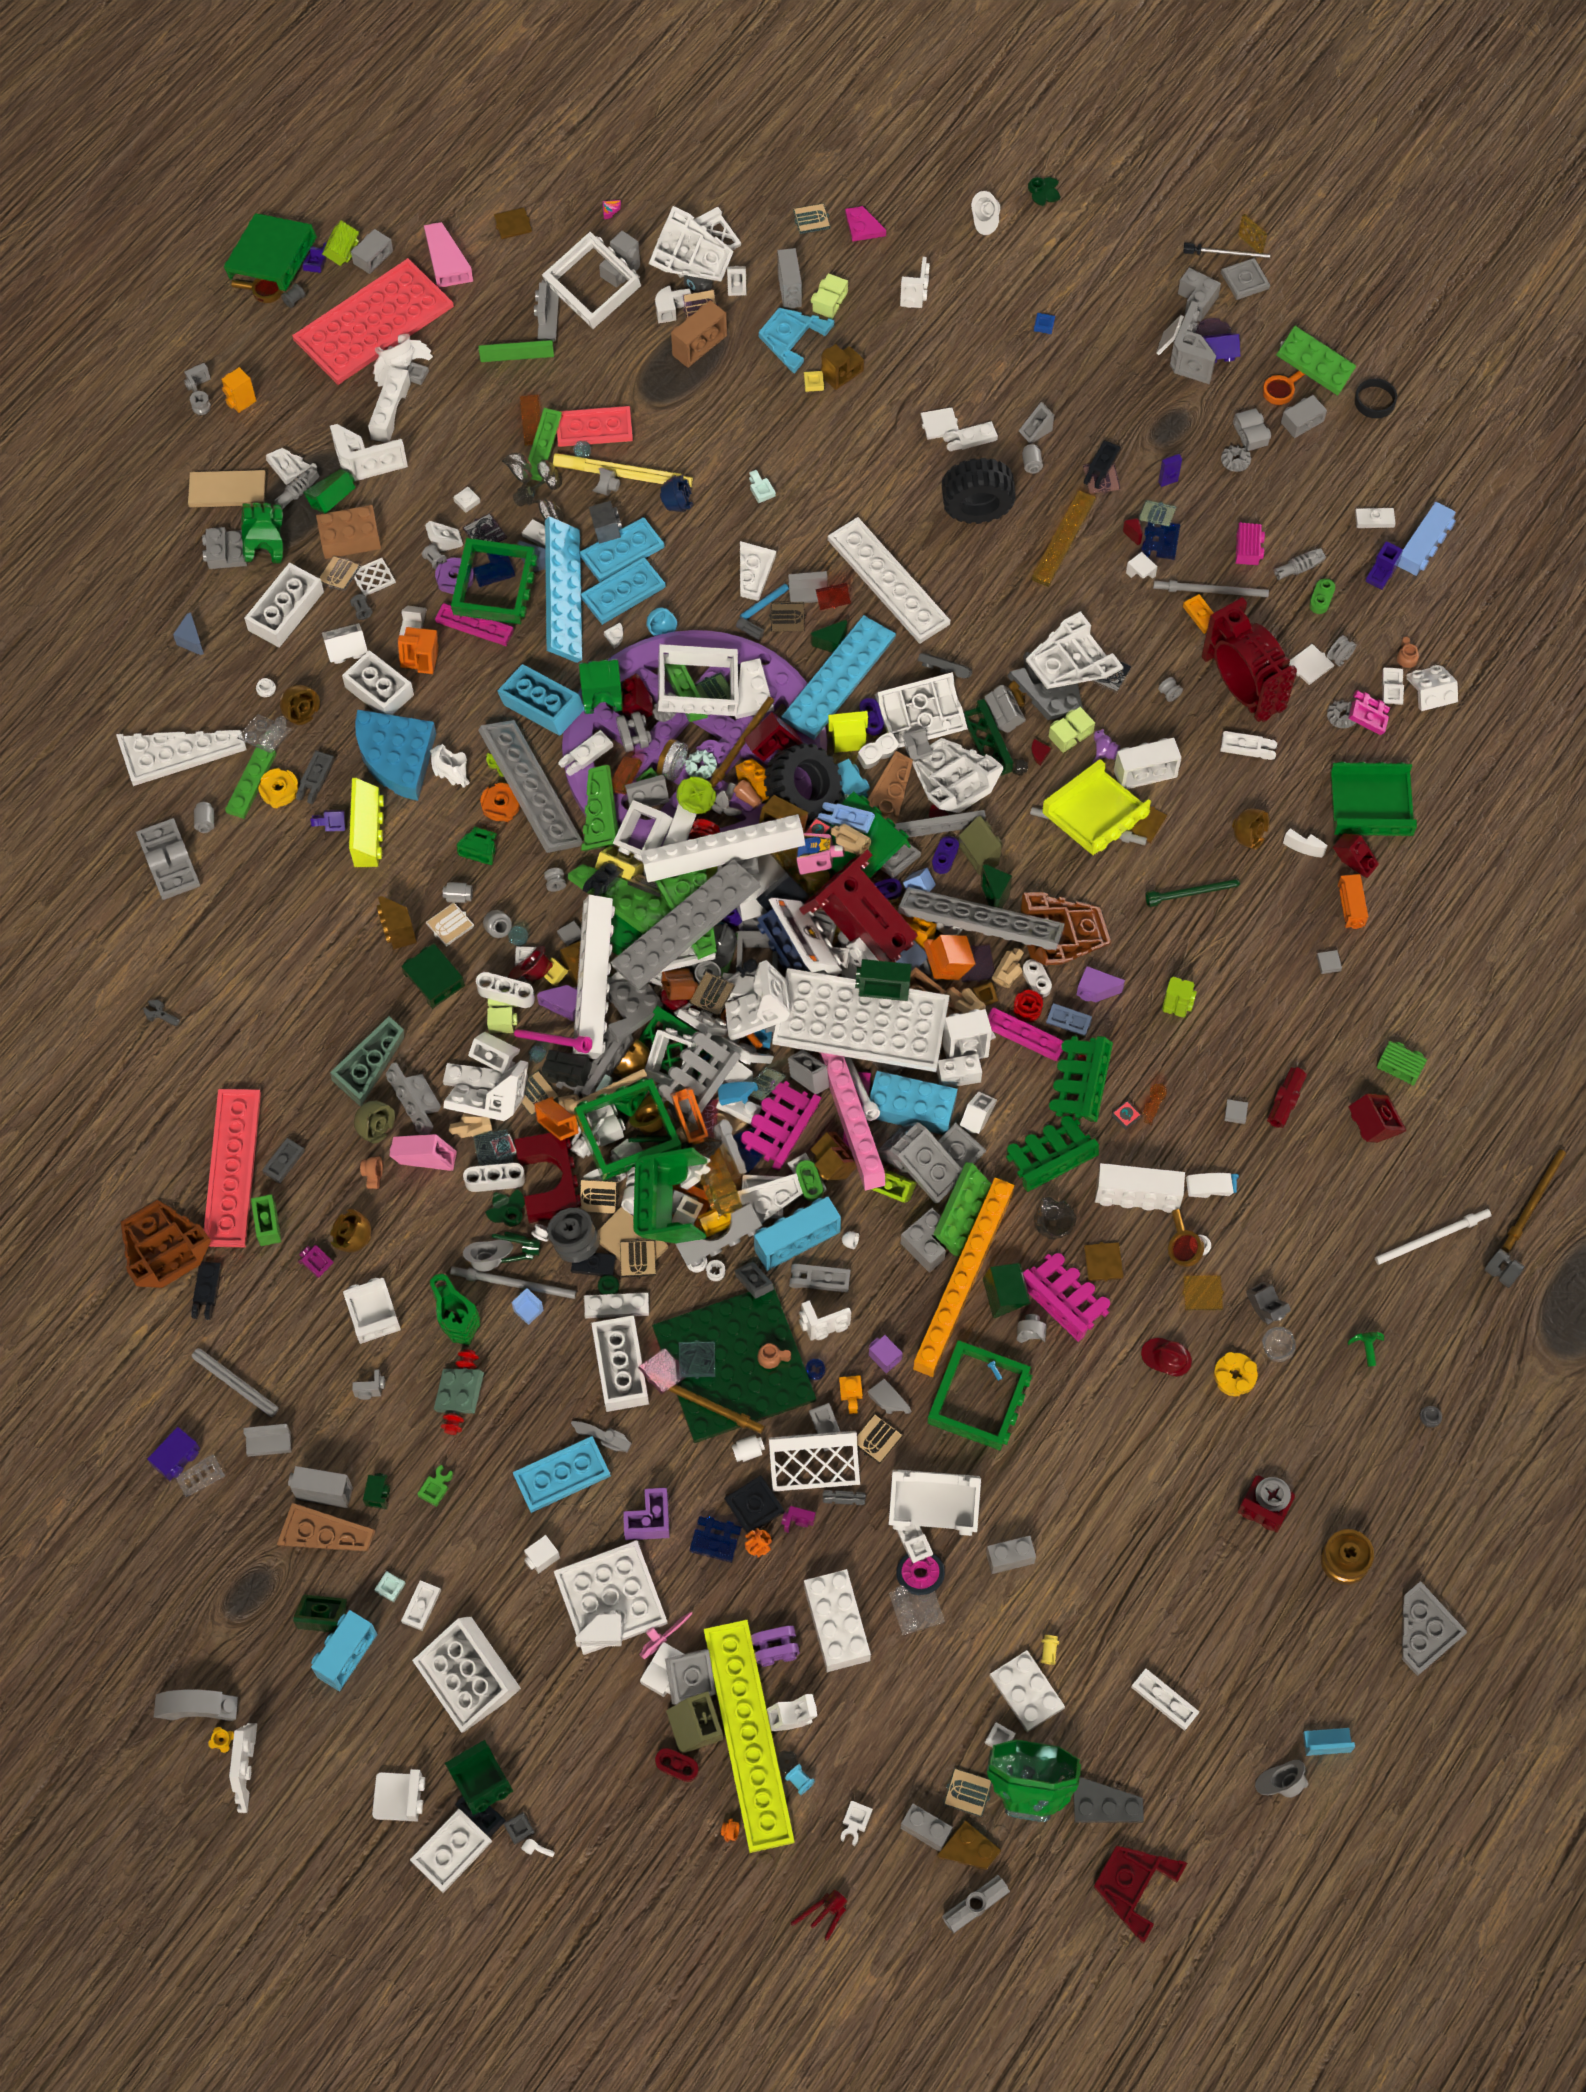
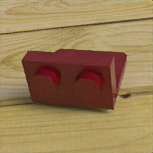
(1255, 1512)

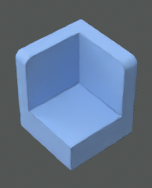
(920, 880)
(527, 1306)

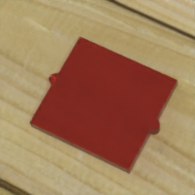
(833, 596)

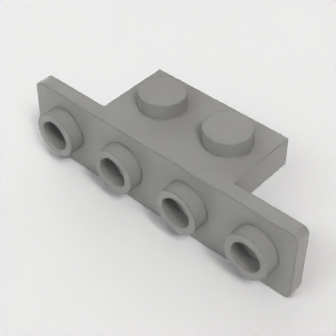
(547, 312)
(415, 1096)

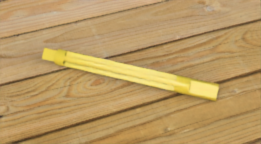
(620, 470)

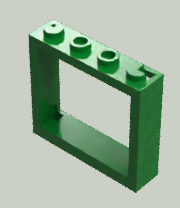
(487, 612)
(603, 1100)
(967, 1431)

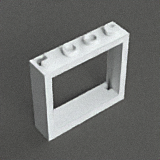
(571, 258)
(698, 657)

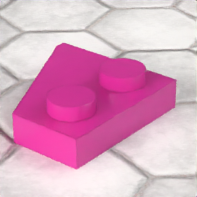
(863, 224)

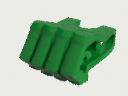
(261, 530)
(600, 684)
(449, 1299)

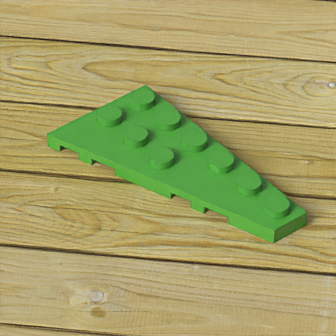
(675, 891)
(630, 903)

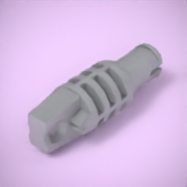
(296, 488)
(1300, 563)

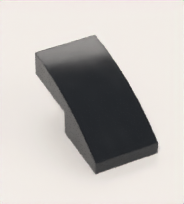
(488, 1820)

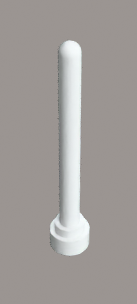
(869, 1108)

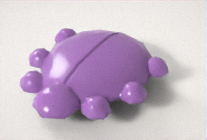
(712, 747)

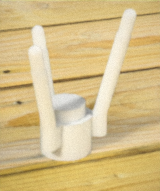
(579, 1145)

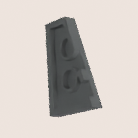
(1105, 1804)

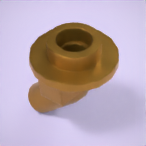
(1017, 693)

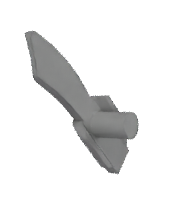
(610, 1438)

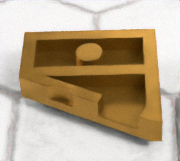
(970, 1848)

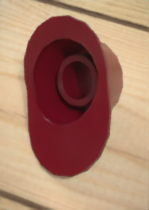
(532, 967)
(1166, 1356)

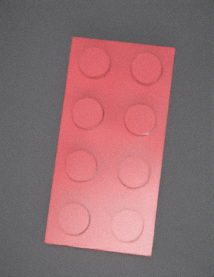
(595, 426)

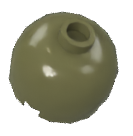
(373, 1121)

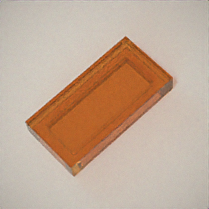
(625, 774)

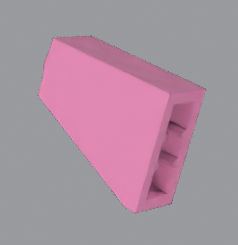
(423, 1151)

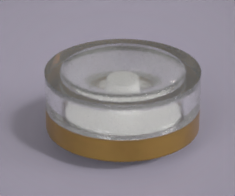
(672, 759)

